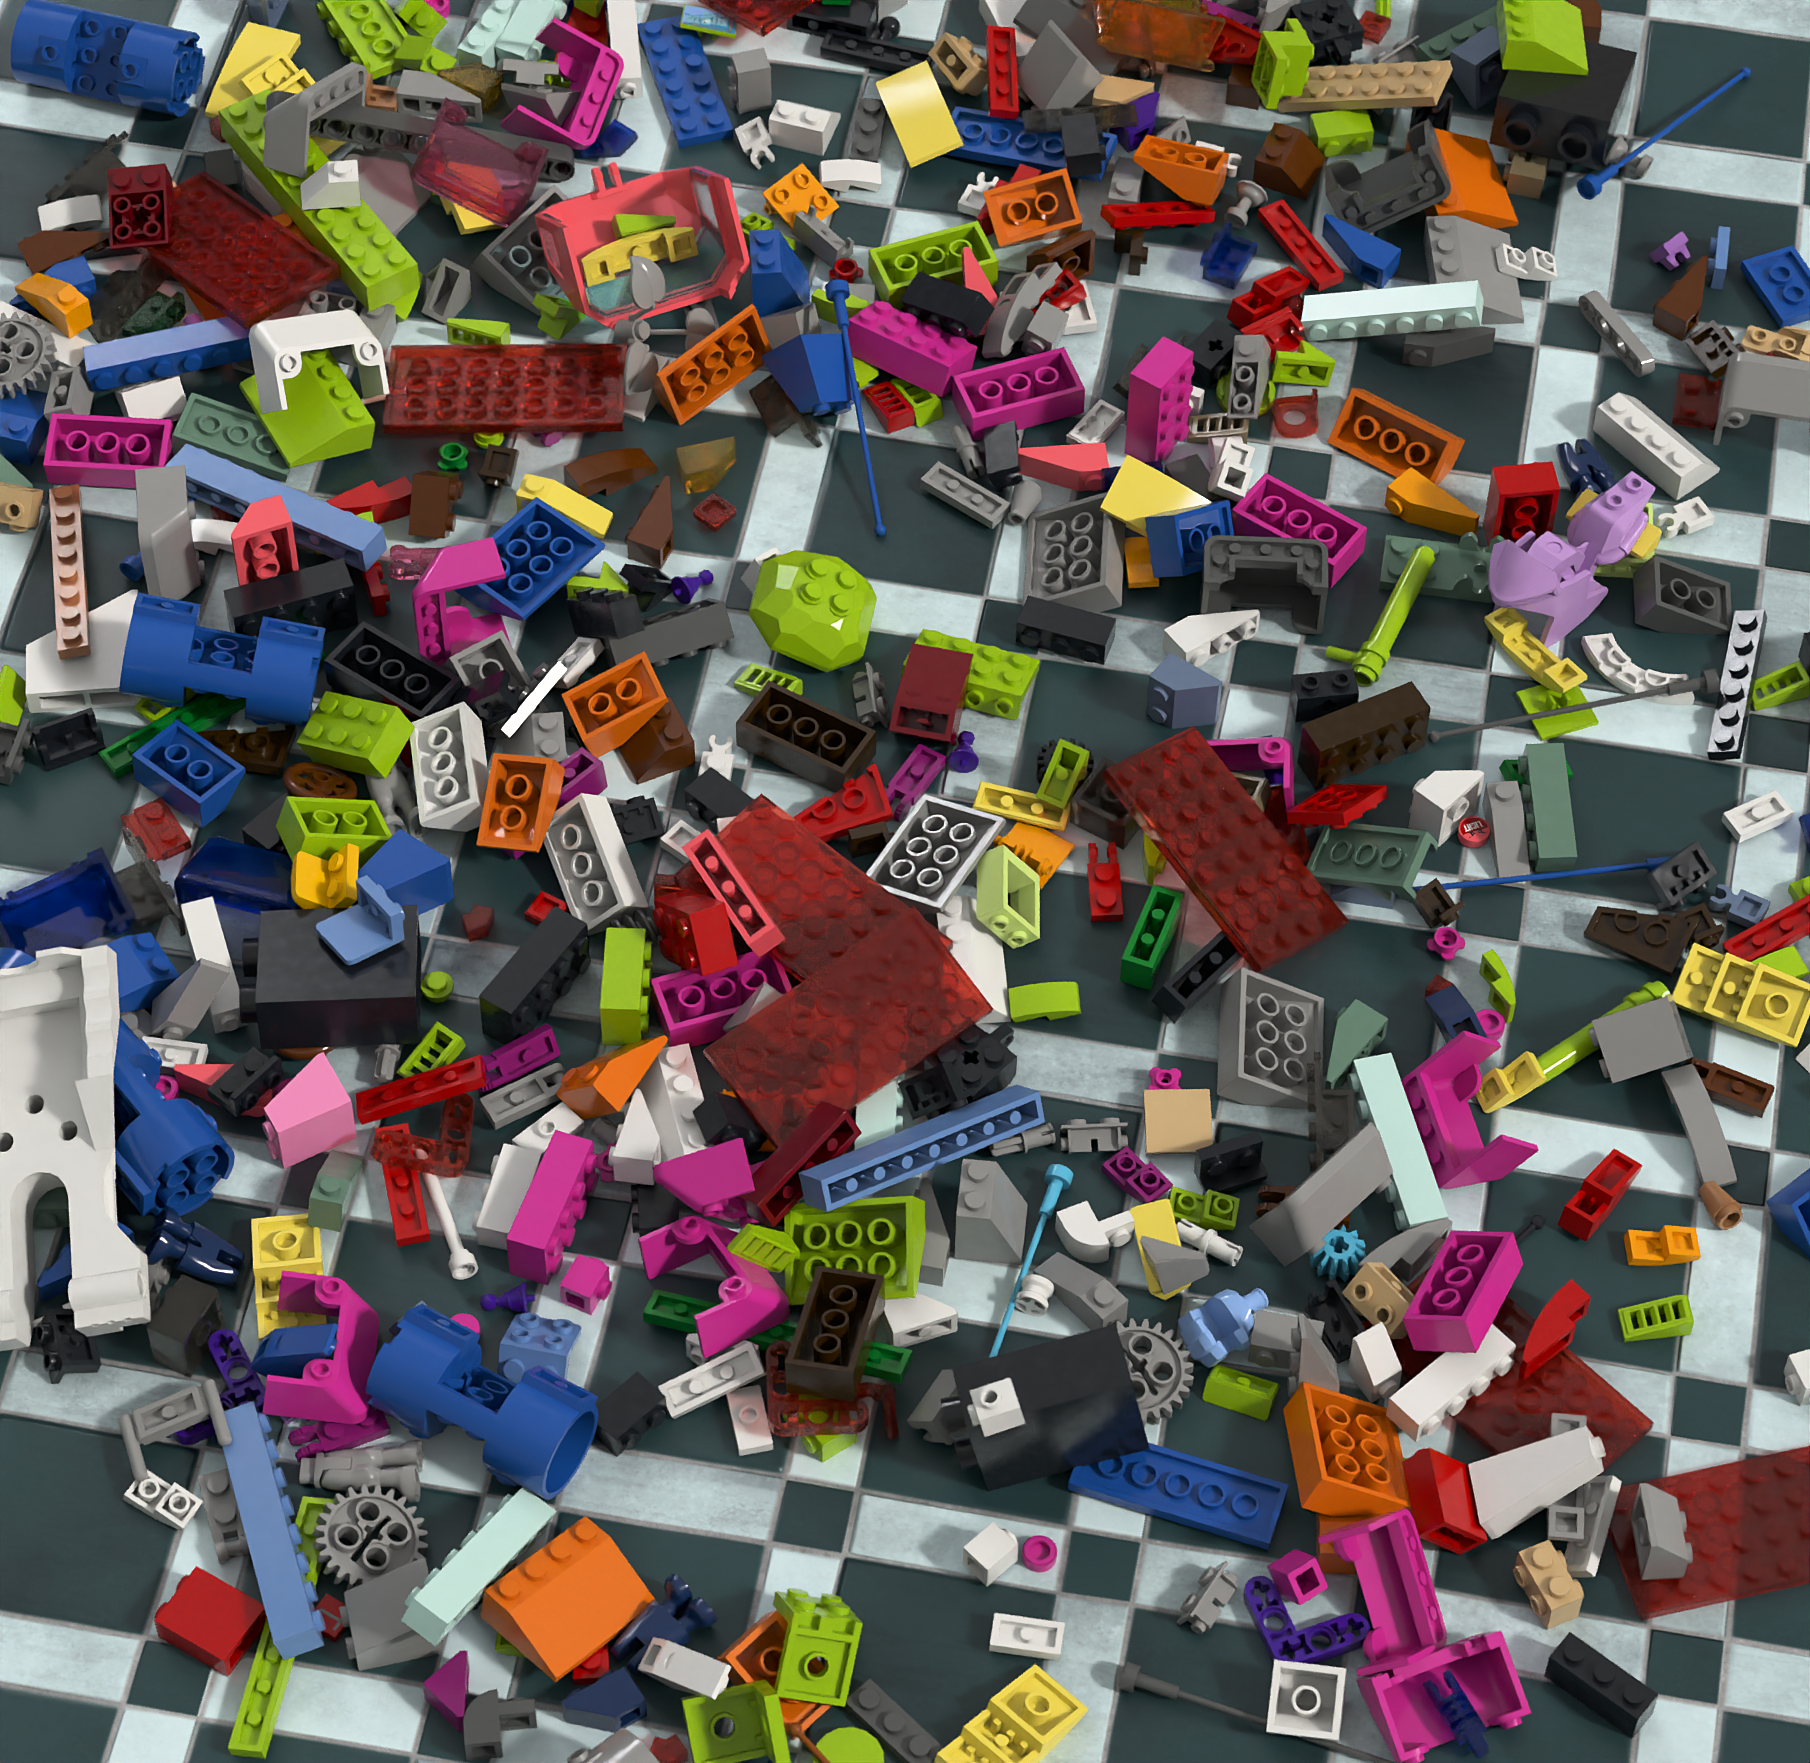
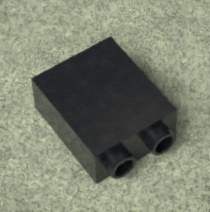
(1565, 113)
(315, 999)
(1073, 1405)

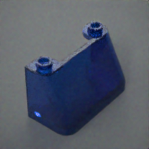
(237, 877)
(66, 908)

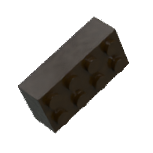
(1363, 735)
(805, 737)
(835, 1334)

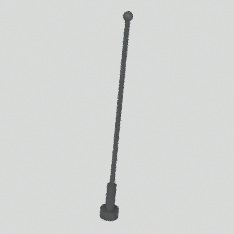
(1707, 681)
(1133, 1678)

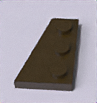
(256, 751)
(1645, 938)

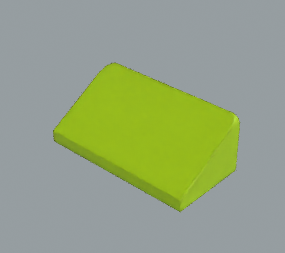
(11, 696)
(1240, 1392)

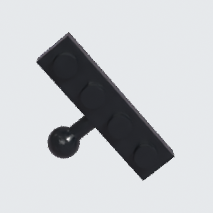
(872, 51)

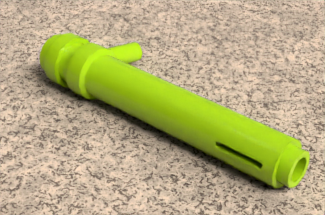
(1375, 652)
(1580, 1044)

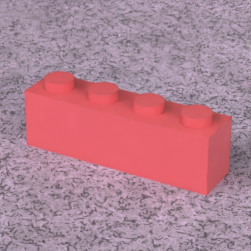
(732, 889)

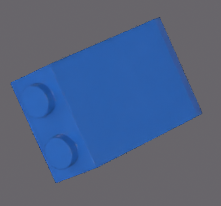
(775, 273)
(813, 373)
(411, 873)

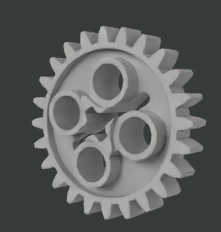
(24, 353)
(1163, 1357)
(344, 1521)

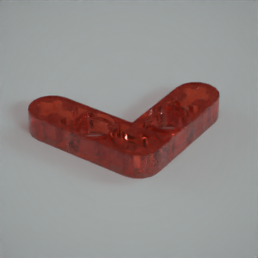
(437, 1150)
(792, 1406)

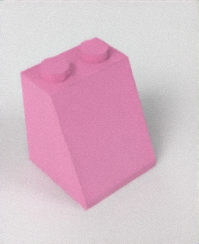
(309, 1115)

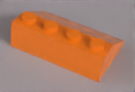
(1475, 183)
(712, 366)
(1344, 1454)
(566, 1599)

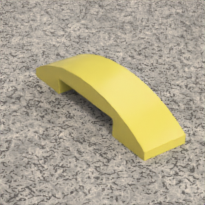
(654, 245)
(1530, 654)

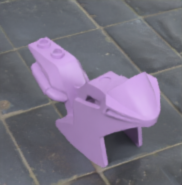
(1558, 575)

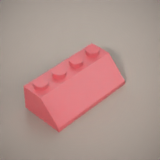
(264, 542)

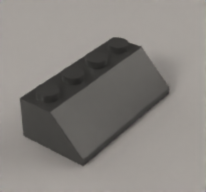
(1077, 23)
(674, 634)

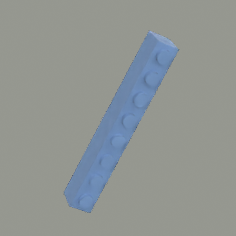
(314, 521)
(921, 1148)
(271, 1534)

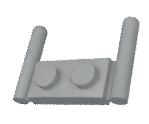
(169, 1417)

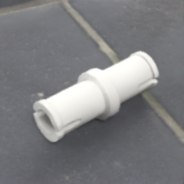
(1209, 1242)

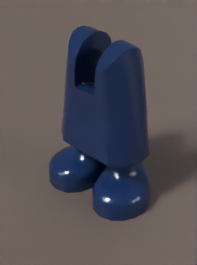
(1585, 468)
(198, 1253)
(659, 1622)

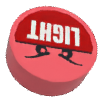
(1473, 832)

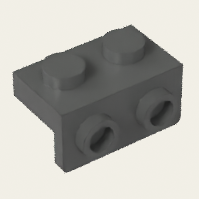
(12, 746)

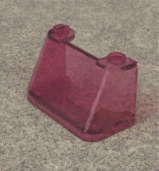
(477, 169)

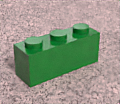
(1151, 937)

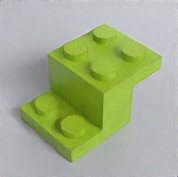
(1282, 63)

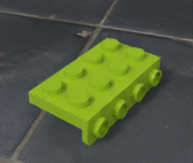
(365, 32)
(996, 676)

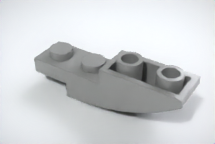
(1014, 307)

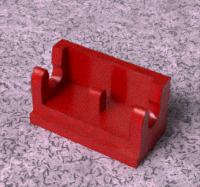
(1279, 330)

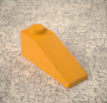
(57, 302)
(1427, 505)

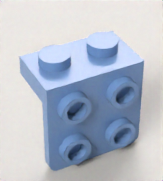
(366, 927)
(534, 1343)

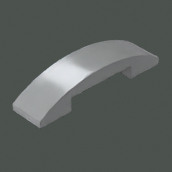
(1700, 1125)
(1566, 1515)

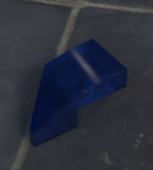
(612, 142)

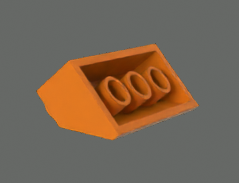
(1394, 438)

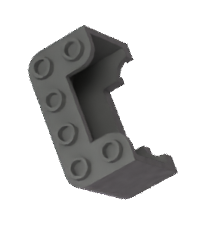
(1266, 575)

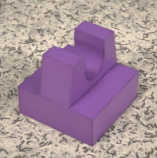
(1668, 250)

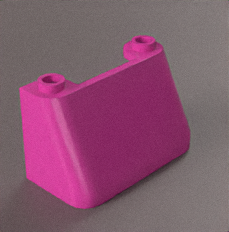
(1408, 1714)

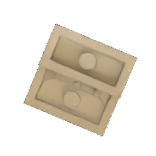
(1177, 1120)

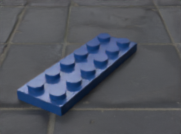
(684, 82)
(1007, 144)
(1188, 1492)

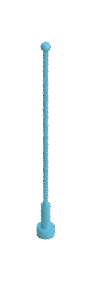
(1057, 1178)

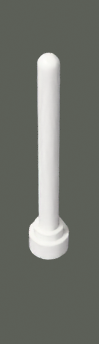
(461, 1262)

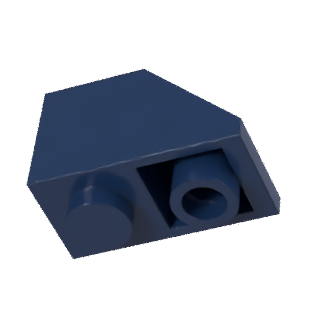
(1453, 1013)
(607, 1704)

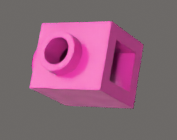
(585, 1284)
(1297, 1576)

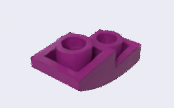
(1135, 1177)

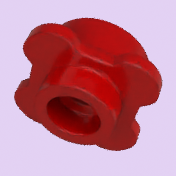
(846, 270)

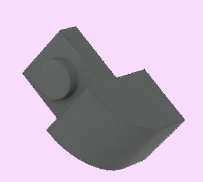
(488, 1717)

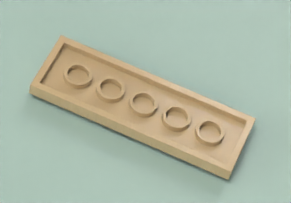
(1370, 86)

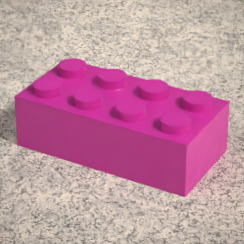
(909, 347)
(1021, 390)
(1159, 402)
(105, 449)
(1284, 512)
(698, 1006)
(552, 1208)
(1463, 1291)

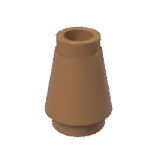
(1721, 1207)

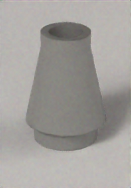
(1024, 500)

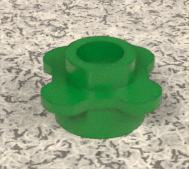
(453, 456)

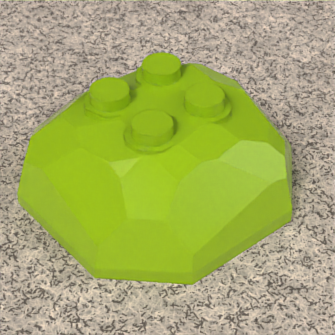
(813, 609)

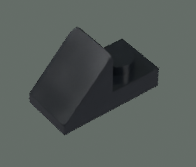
(647, 584)

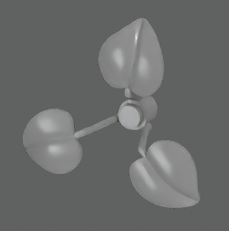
(646, 287)

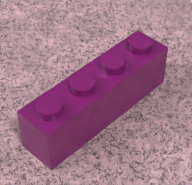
(582, 775)

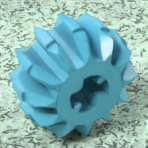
(1339, 1254)

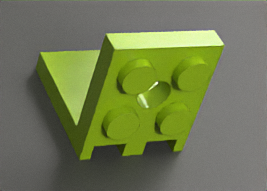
(816, 1629)
(756, 1725)

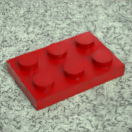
(1337, 805)

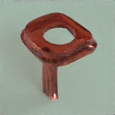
(1307, 405)
(886, 1392)

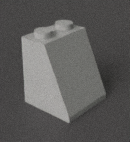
(1055, 72)
(1640, 1039)
(989, 1215)
(375, 1619)

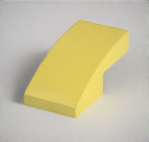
(1511, 1083)

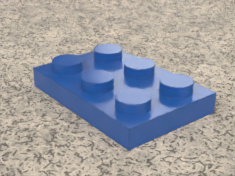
(1781, 283)

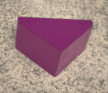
(449, 1689)

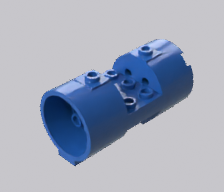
(106, 56)
(172, 653)
(162, 1147)
(530, 1429)

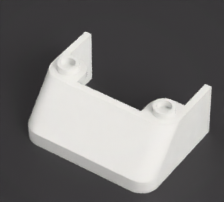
(278, 346)

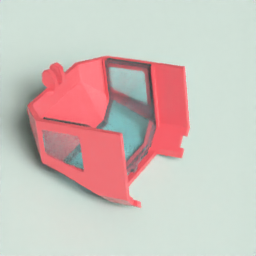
(692, 195)

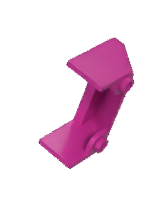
(591, 70)
(450, 630)
(1259, 754)
(1439, 1102)
(711, 1180)
(748, 1296)
(334, 1387)
(1394, 1587)

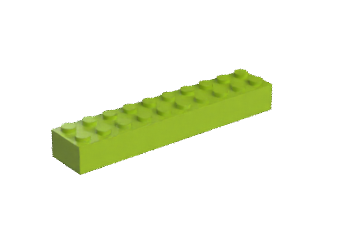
(353, 236)

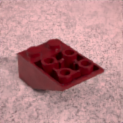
(140, 206)
(931, 694)

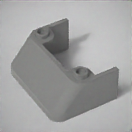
(289, 121)
(1763, 387)
(166, 534)
(1326, 1196)

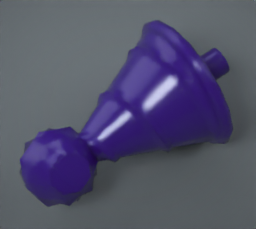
(685, 587)
(963, 757)
(515, 1300)

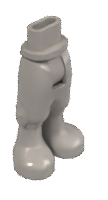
(393, 793)
(361, 1466)

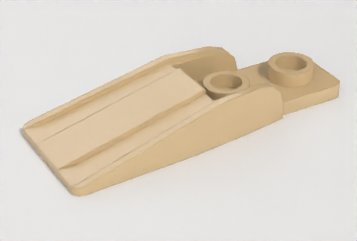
(1787, 343)

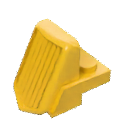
(323, 882)

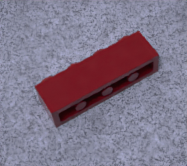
(816, 1140)

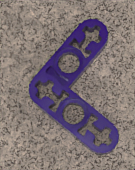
(237, 1388)
(1289, 1637)

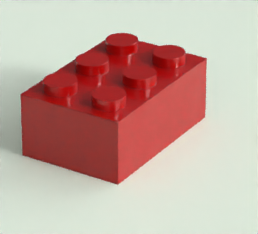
(1521, 501)
(695, 932)

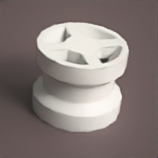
(1034, 1295)

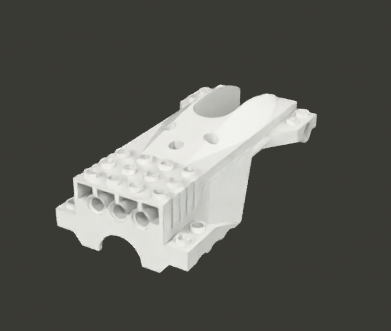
(61, 1133)

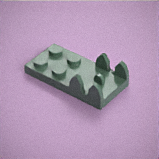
(229, 435)
(1458, 569)
(1371, 858)

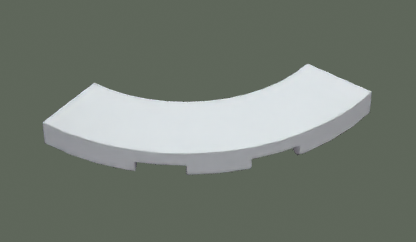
(1621, 672)

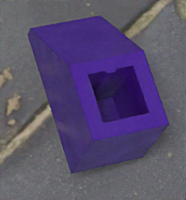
(1147, 112)

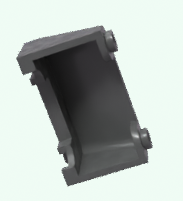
(1392, 188)

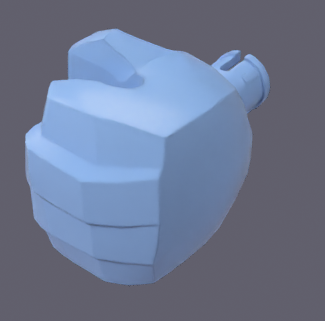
(1221, 1325)

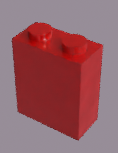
(1443, 1501)
(210, 1620)

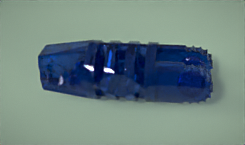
(1459, 1715)

